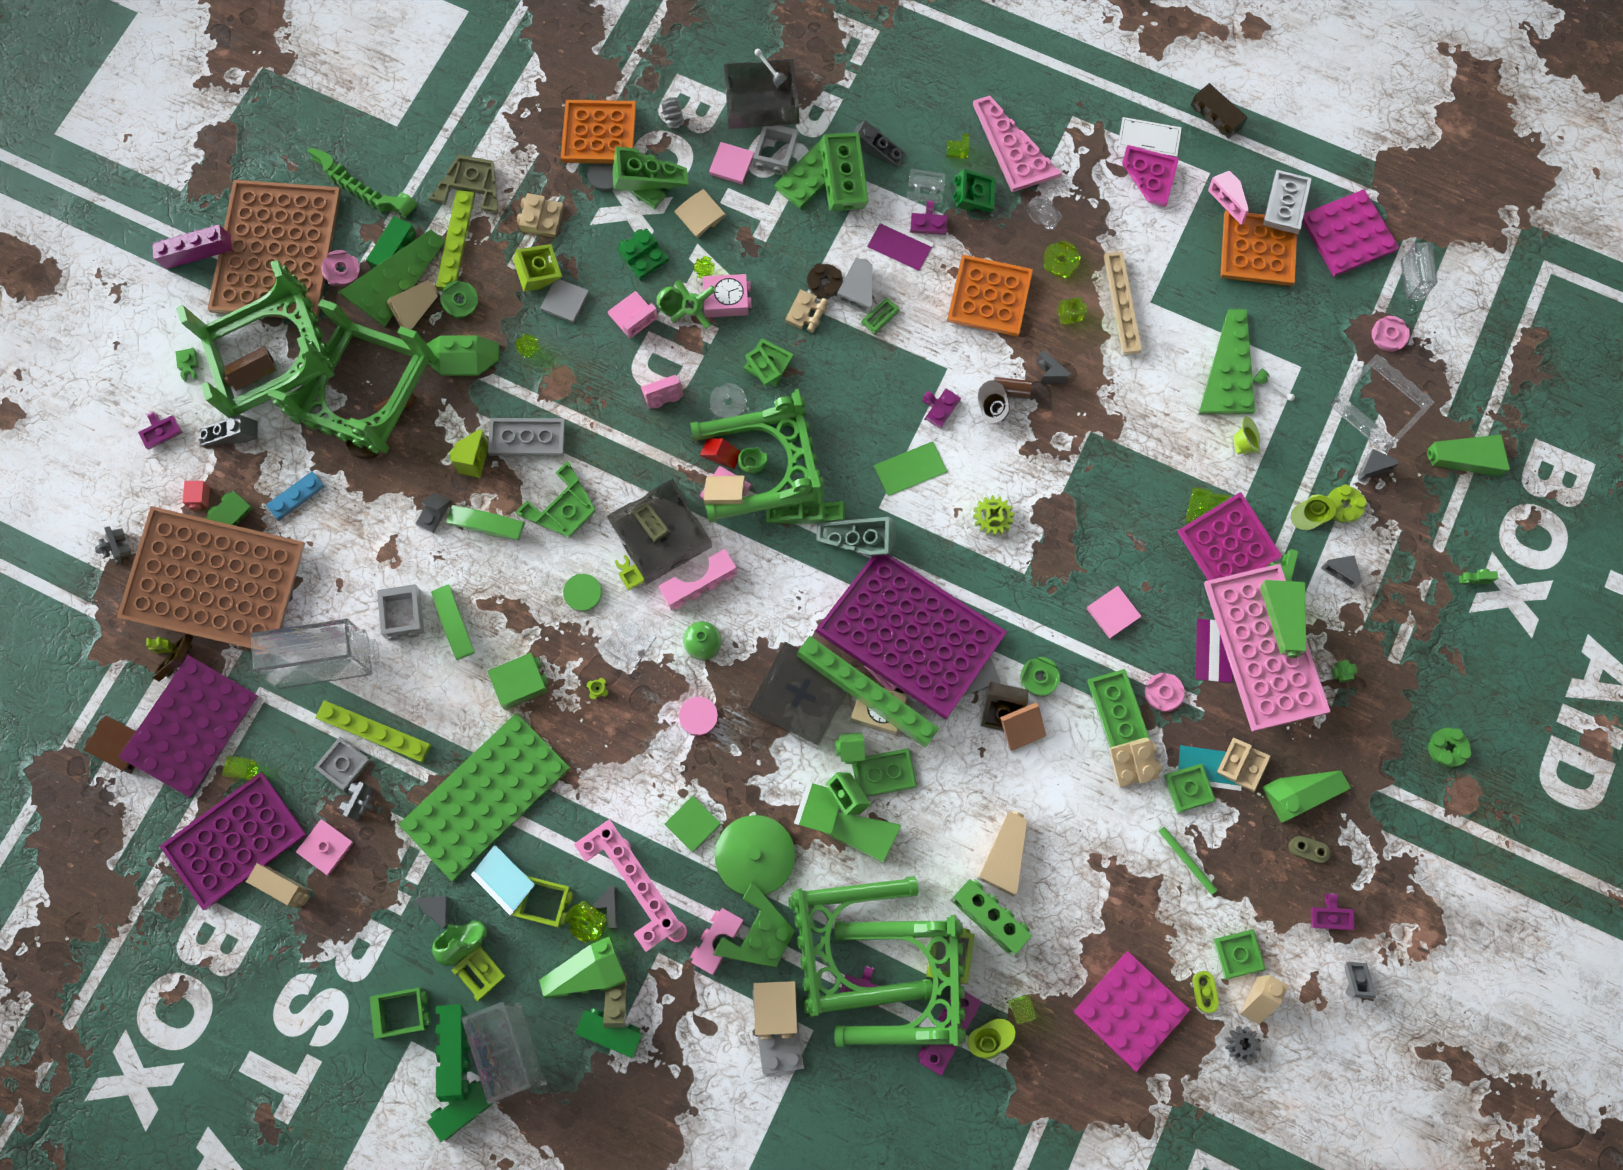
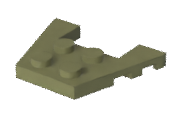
(469, 175)

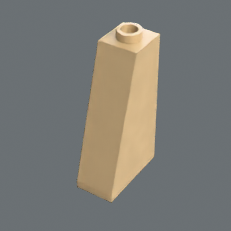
(1005, 856)

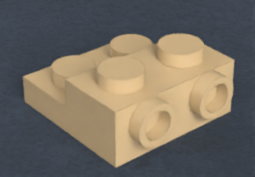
(540, 215)
(1135, 762)

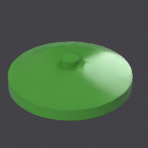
(755, 852)

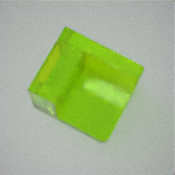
(958, 149)
(1022, 1009)

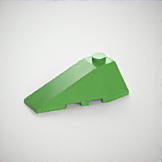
(1300, 793)
(590, 969)

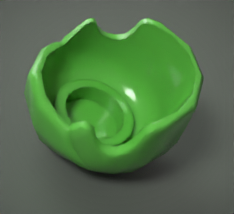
(669, 300)
(752, 460)

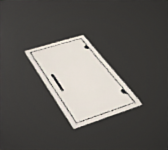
(1150, 136)

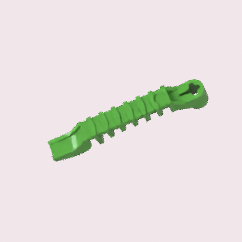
(402, 204)

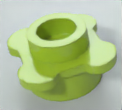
(596, 693)

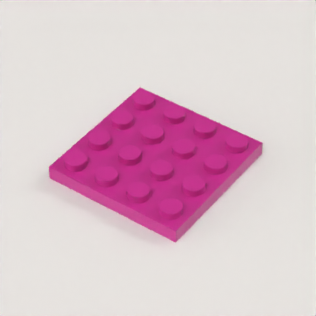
(1349, 233)
(1229, 540)
(1131, 1011)

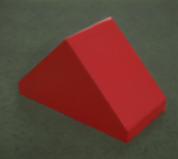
(720, 452)

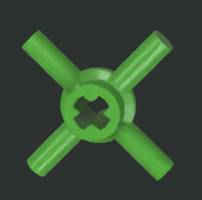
(698, 306)

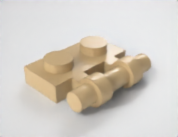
(801, 309)

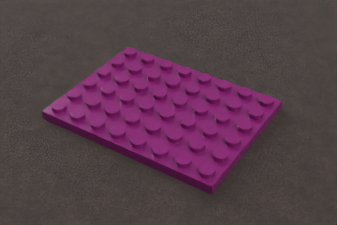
(911, 633)

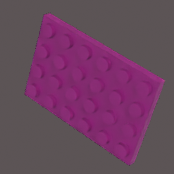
(188, 726)
(231, 838)

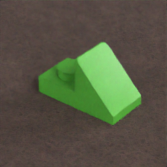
(1288, 563)

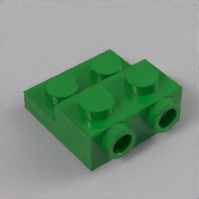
(974, 191)
(642, 253)

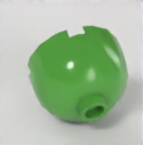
(702, 640)

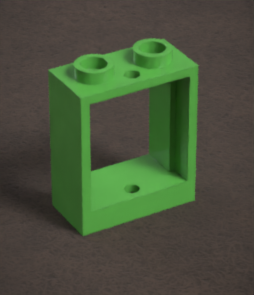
(378, 1013)

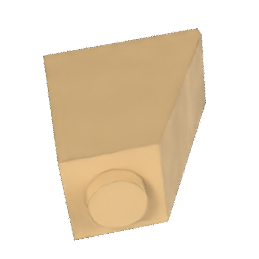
(412, 303)
(1263, 998)

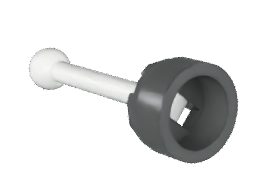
(778, 77)

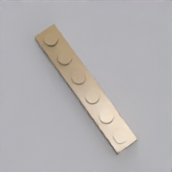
(1122, 303)

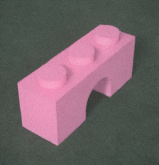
(724, 924)

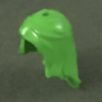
(458, 942)

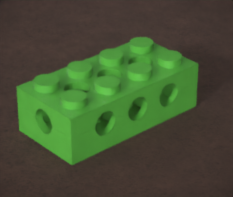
(850, 162)
(994, 929)

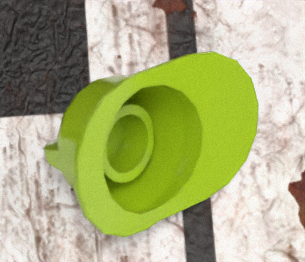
(1247, 438)
(1313, 512)
(991, 1039)

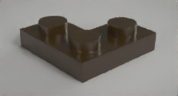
(175, 659)

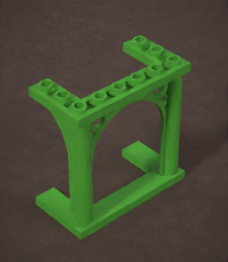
(283, 294)
(302, 401)

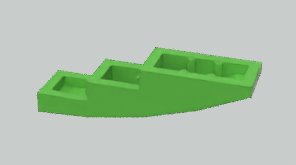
(807, 513)
(485, 522)
(452, 622)

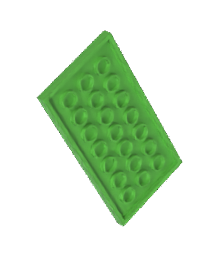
(484, 797)

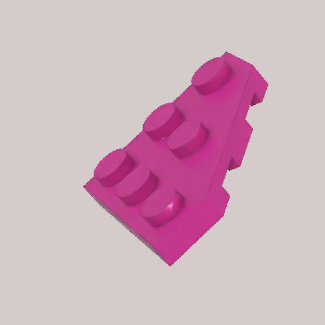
(1151, 173)

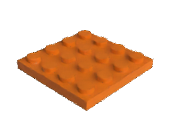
(595, 129)
(1257, 251)
(990, 295)

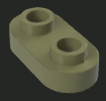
(1310, 849)

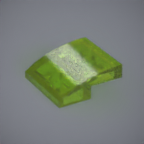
(1203, 501)

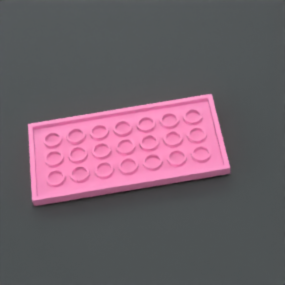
(1270, 684)

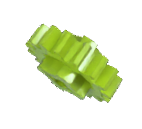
(998, 521)

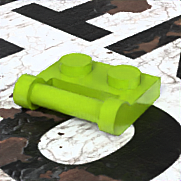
(485, 970)

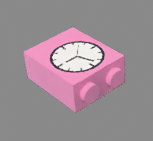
(730, 295)

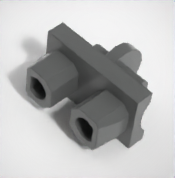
(113, 537)
(359, 801)

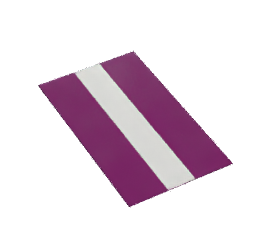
(1211, 655)

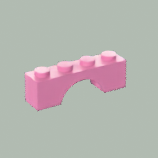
(678, 592)

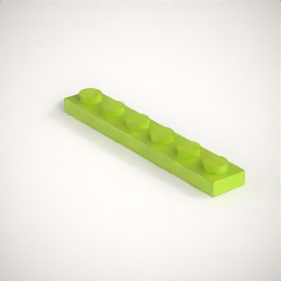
(455, 238)
(373, 731)

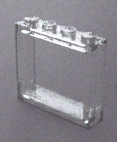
(1366, 425)

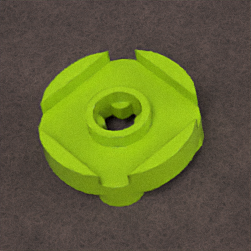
(1355, 500)

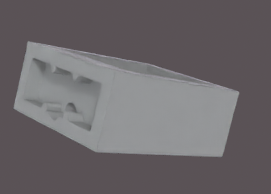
(781, 134)
(400, 593)

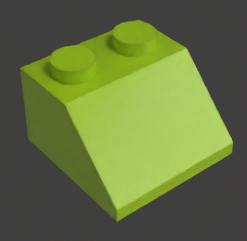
(536, 267)
(470, 454)

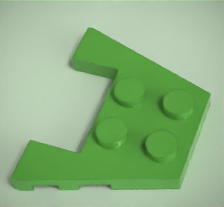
(567, 511)
(766, 937)

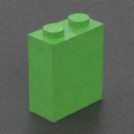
(518, 680)

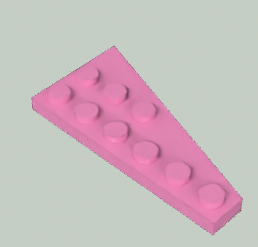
(1015, 151)

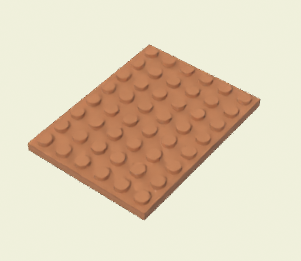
(269, 225)
(209, 578)

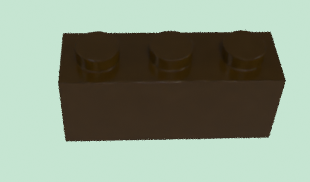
(1218, 110)

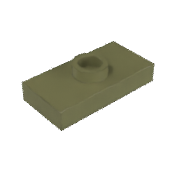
(651, 522)

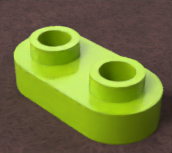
(1207, 991)

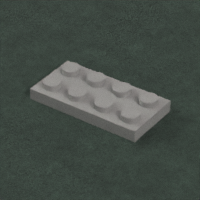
(1287, 201)
(526, 437)
(780, 1053)

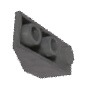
(878, 145)
(229, 431)

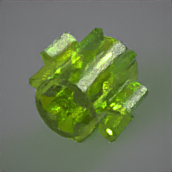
(704, 267)
(527, 345)

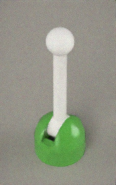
(1263, 377)

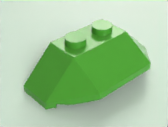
(463, 355)

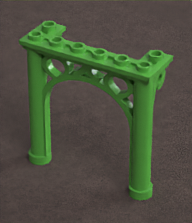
(803, 489)
(859, 996)
(910, 1033)

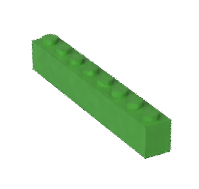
(867, 691)

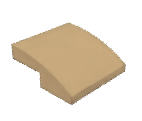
(700, 213)
(724, 490)
(1243, 764)

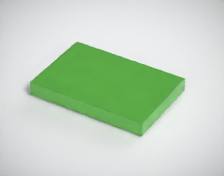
(885, 773)

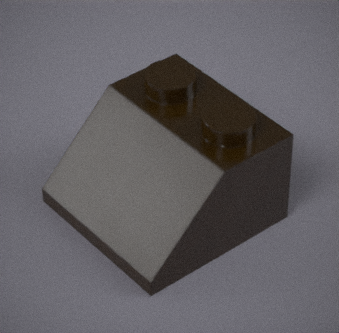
(1001, 701)

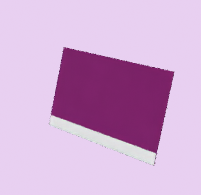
(900, 245)

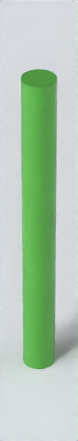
(1187, 860)

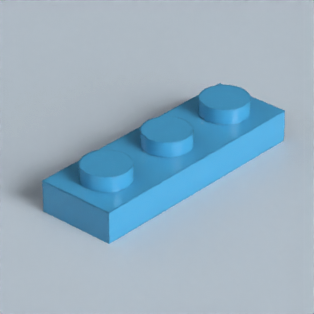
(295, 495)

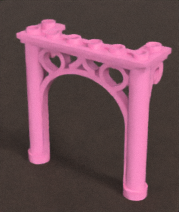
(618, 849)

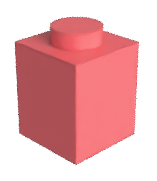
(196, 495)

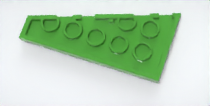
(392, 277)
(1230, 378)

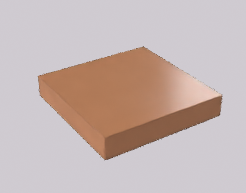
(1023, 726)

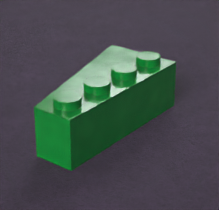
(452, 1054)

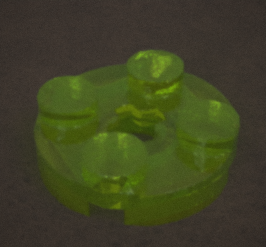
(1058, 268)
(584, 912)

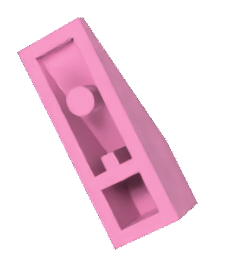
(1230, 195)

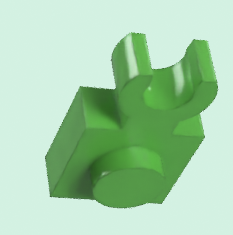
(186, 361)
(1483, 576)

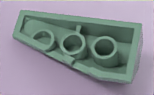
(863, 536)

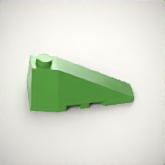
(642, 172)

